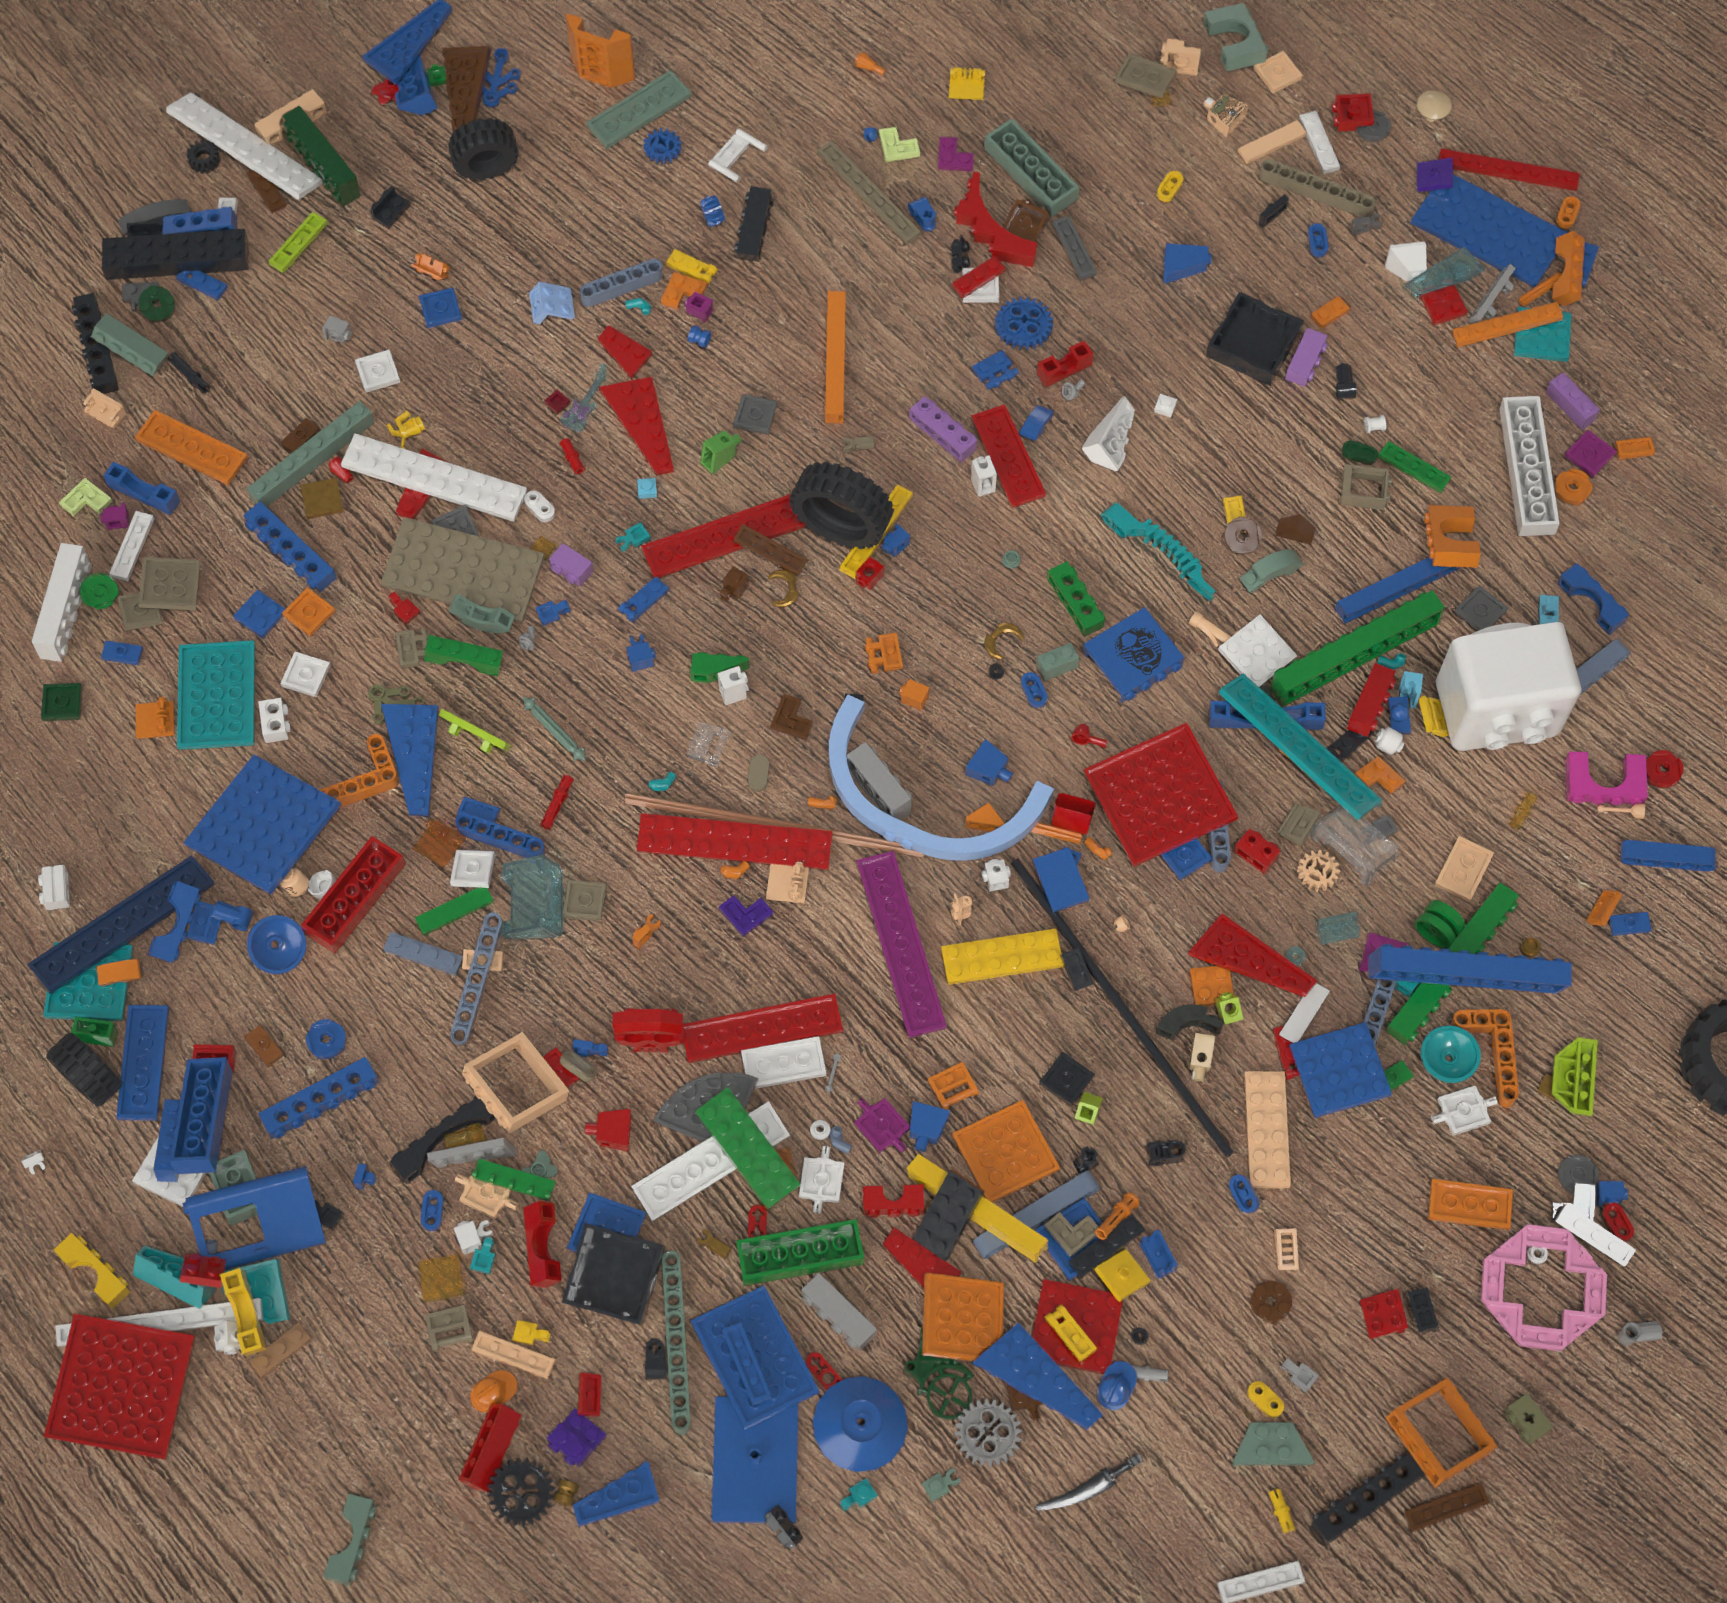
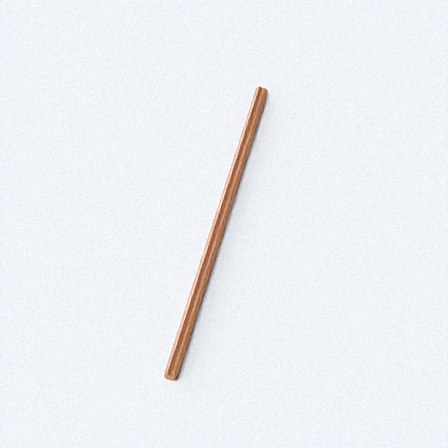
(724, 815)

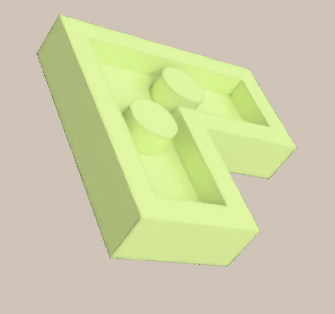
(895, 149)
(85, 494)

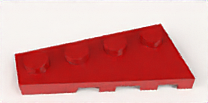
(916, 1258)

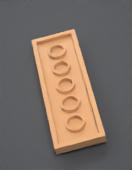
(1267, 1129)

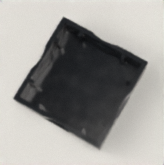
(1254, 338)
(614, 1274)

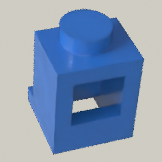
(896, 541)
(1610, 1192)

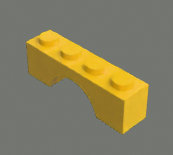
(75, 1254)
(246, 1317)

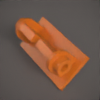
(437, 269)

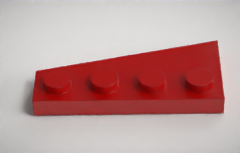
(414, 501)

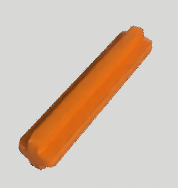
(1538, 290)
(1058, 833)

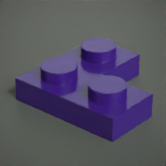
(745, 919)

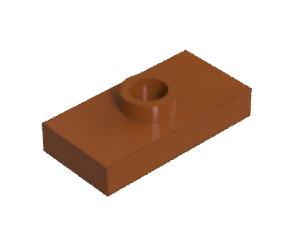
(263, 1046)

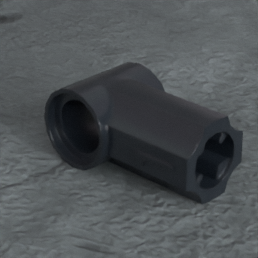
(1345, 386)
(1086, 1160)

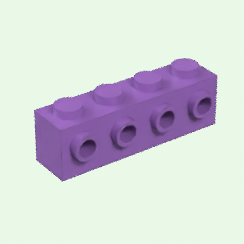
(943, 429)

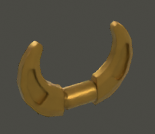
(792, 595)
(1001, 628)

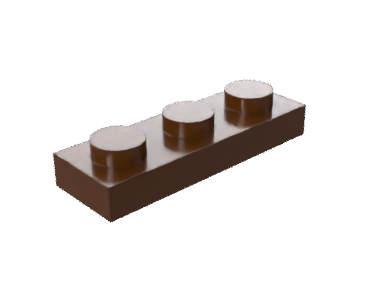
(267, 191)

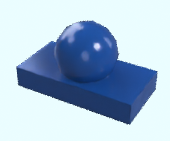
(1399, 714)

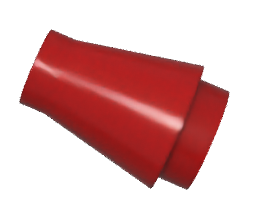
(343, 473)

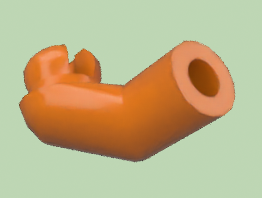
(830, 803)
(1097, 850)
(734, 872)

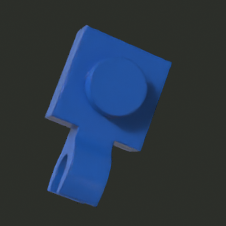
(549, 612)

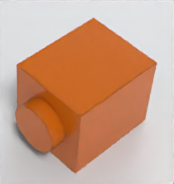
(914, 694)

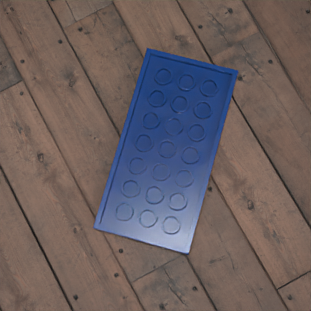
(1490, 229)

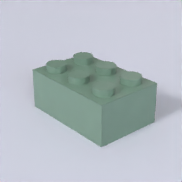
(233, 1171)

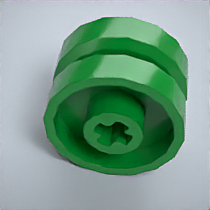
(1439, 924)

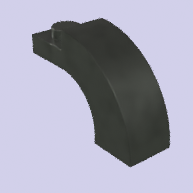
(1185, 1017)

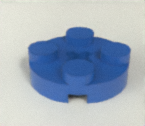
(333, 1047)

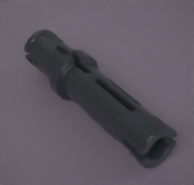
(193, 377)

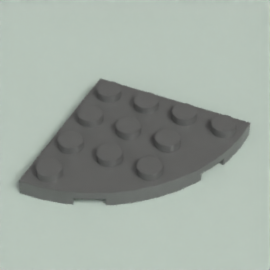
(680, 1109)

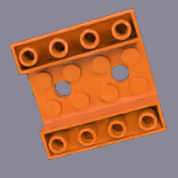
(598, 58)

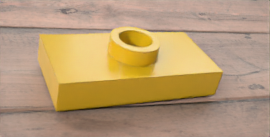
(1233, 508)

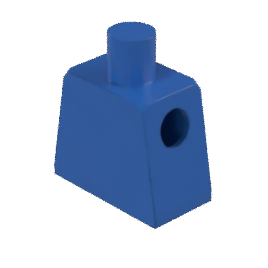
(989, 765)
(927, 1124)

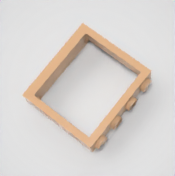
(538, 1065)

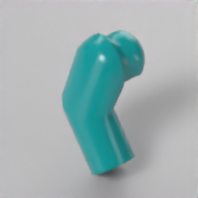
(1393, 663)
(662, 784)

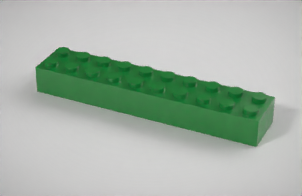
(1356, 648)

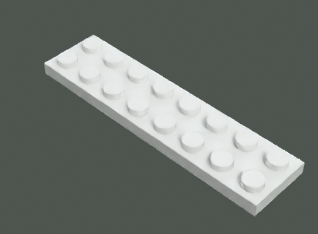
(699, 1168)

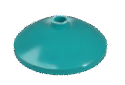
(1452, 1043)

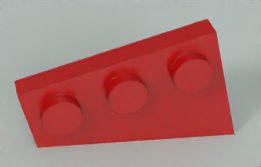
(627, 352)

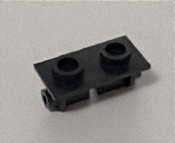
(960, 248)
(778, 1519)

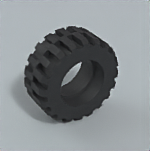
(483, 149)
(84, 1069)

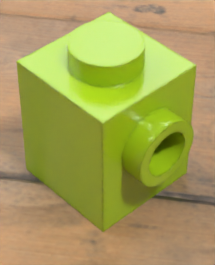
(1088, 1108)

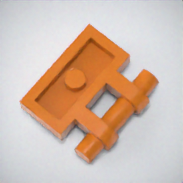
(890, 653)

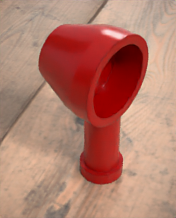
(1082, 736)

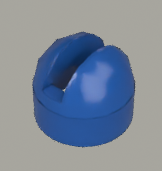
(870, 134)

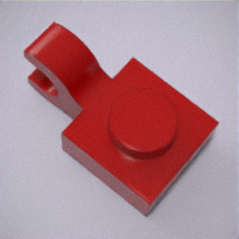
(404, 609)

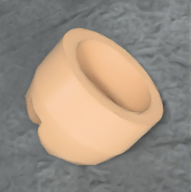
(1122, 924)

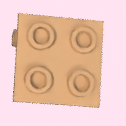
(787, 883)

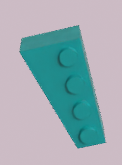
(164, 1272)

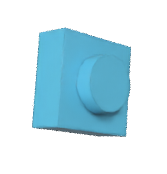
(647, 488)

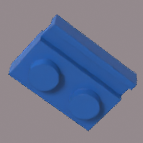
(203, 926)

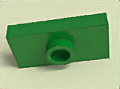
(1398, 1075)

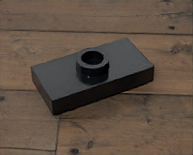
(1273, 210)
(1076, 969)

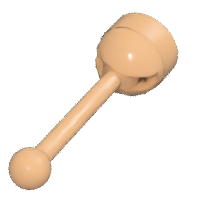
(1637, 810)

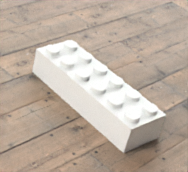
(61, 602)

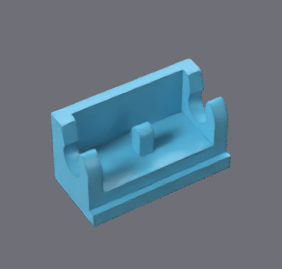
(1411, 686)

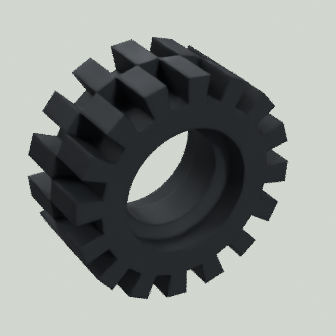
(203, 148)

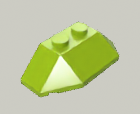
(1575, 1076)

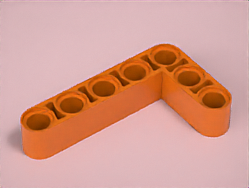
(377, 776)
(1499, 1048)

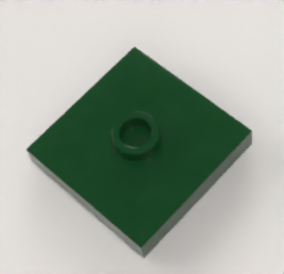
(61, 701)

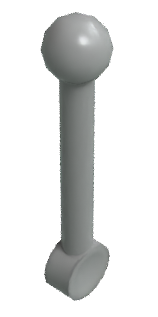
(836, 1058)

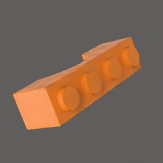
(1569, 285)

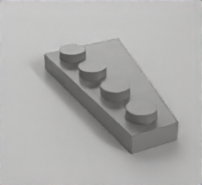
(473, 1152)

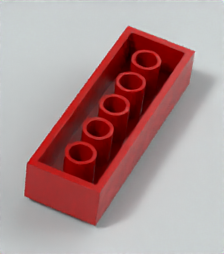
(353, 894)

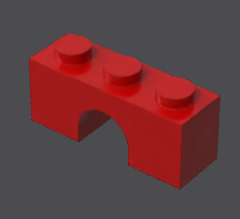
(1053, 370)
(877, 1204)

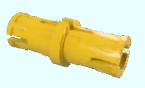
(1281, 1511)

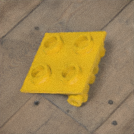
(966, 83)

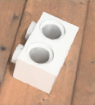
(272, 720)

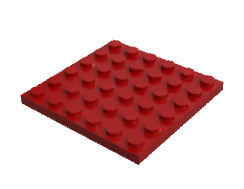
(1160, 794)
(119, 1386)

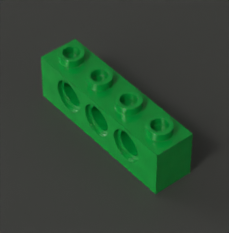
(1085, 622)

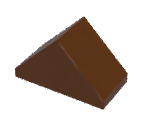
(1296, 529)

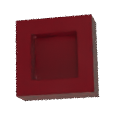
(557, 402)

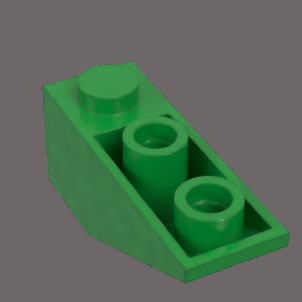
(707, 666)

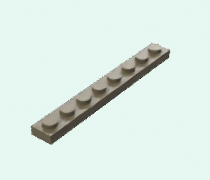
(869, 192)

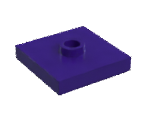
(1435, 175)

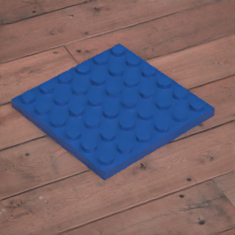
(262, 824)

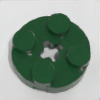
(156, 314)

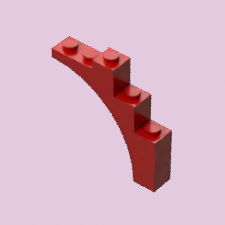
(986, 230)

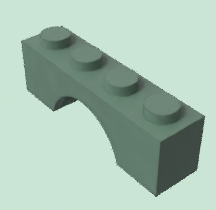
(343, 1566)

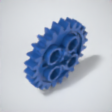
(1024, 323)

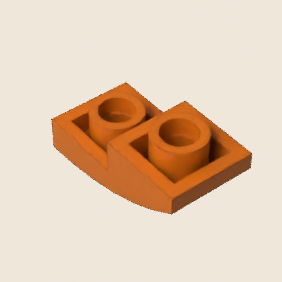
(118, 972)

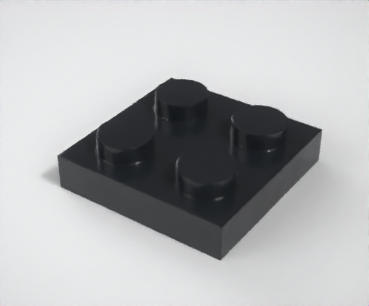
(1066, 1079)

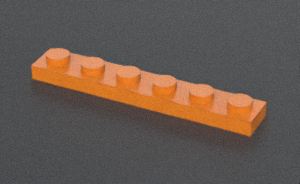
(1507, 324)

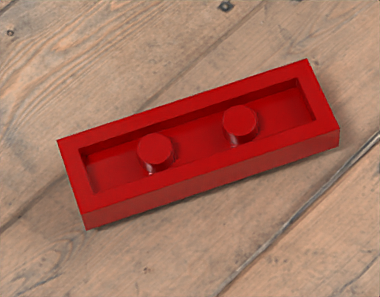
(978, 277)

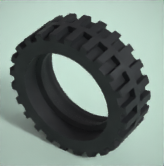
(849, 488)

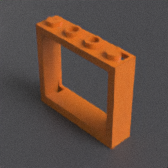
(1419, 1448)

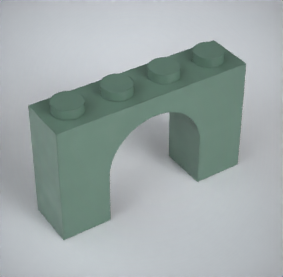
(1237, 19)

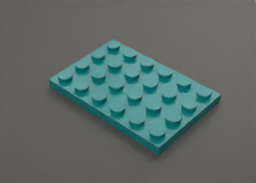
(216, 695)

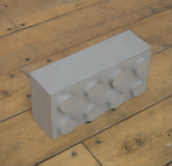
(878, 782)

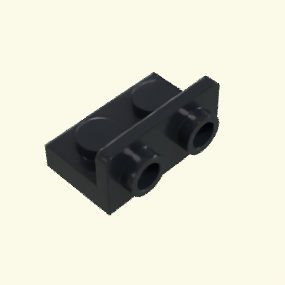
(389, 208)

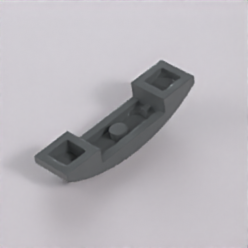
(154, 212)

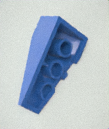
(415, 90)

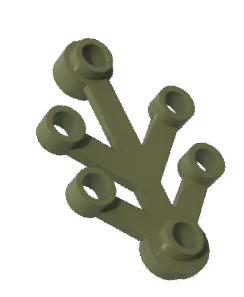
(384, 698)

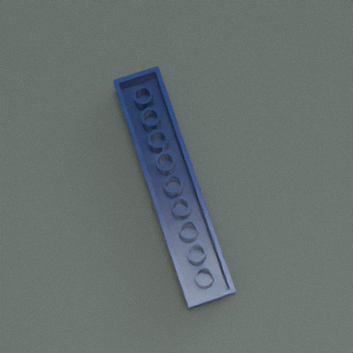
(1469, 969)

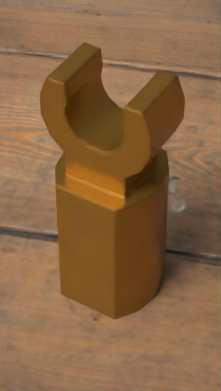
(715, 1245)

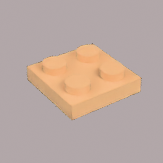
(1278, 72)

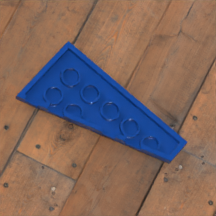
(401, 48)

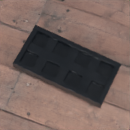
(948, 1215)

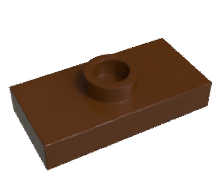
(300, 435)

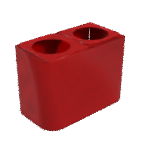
(1073, 813)

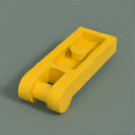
(690, 266)
(1071, 1333)

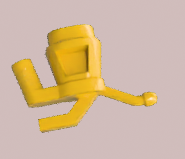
(409, 428)

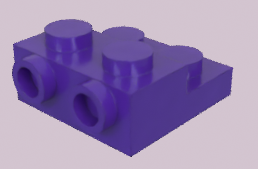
(575, 1439)

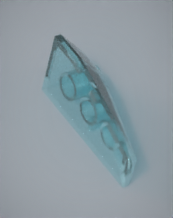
(1450, 271)

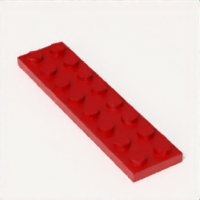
(762, 1027)

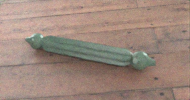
(554, 728)

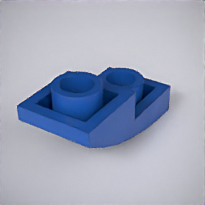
(1035, 422)

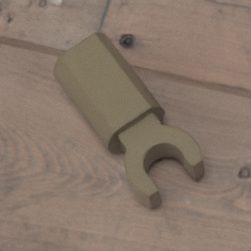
(858, 443)

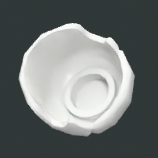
(321, 883)

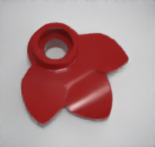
(385, 91)

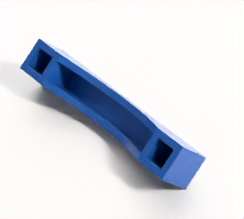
(1307, 714)

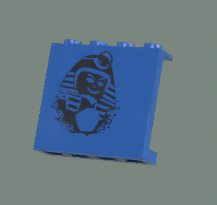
(1134, 654)

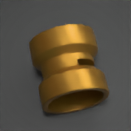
(566, 1493)

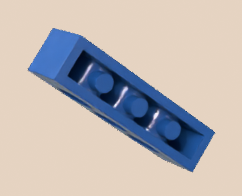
(206, 220)

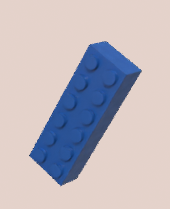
(201, 1116)

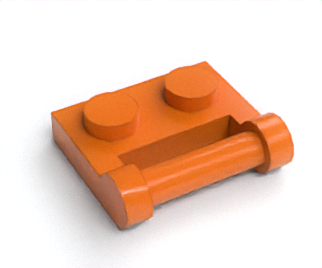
(950, 1080)

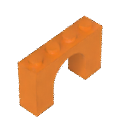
(1445, 550)

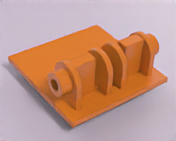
(155, 719)

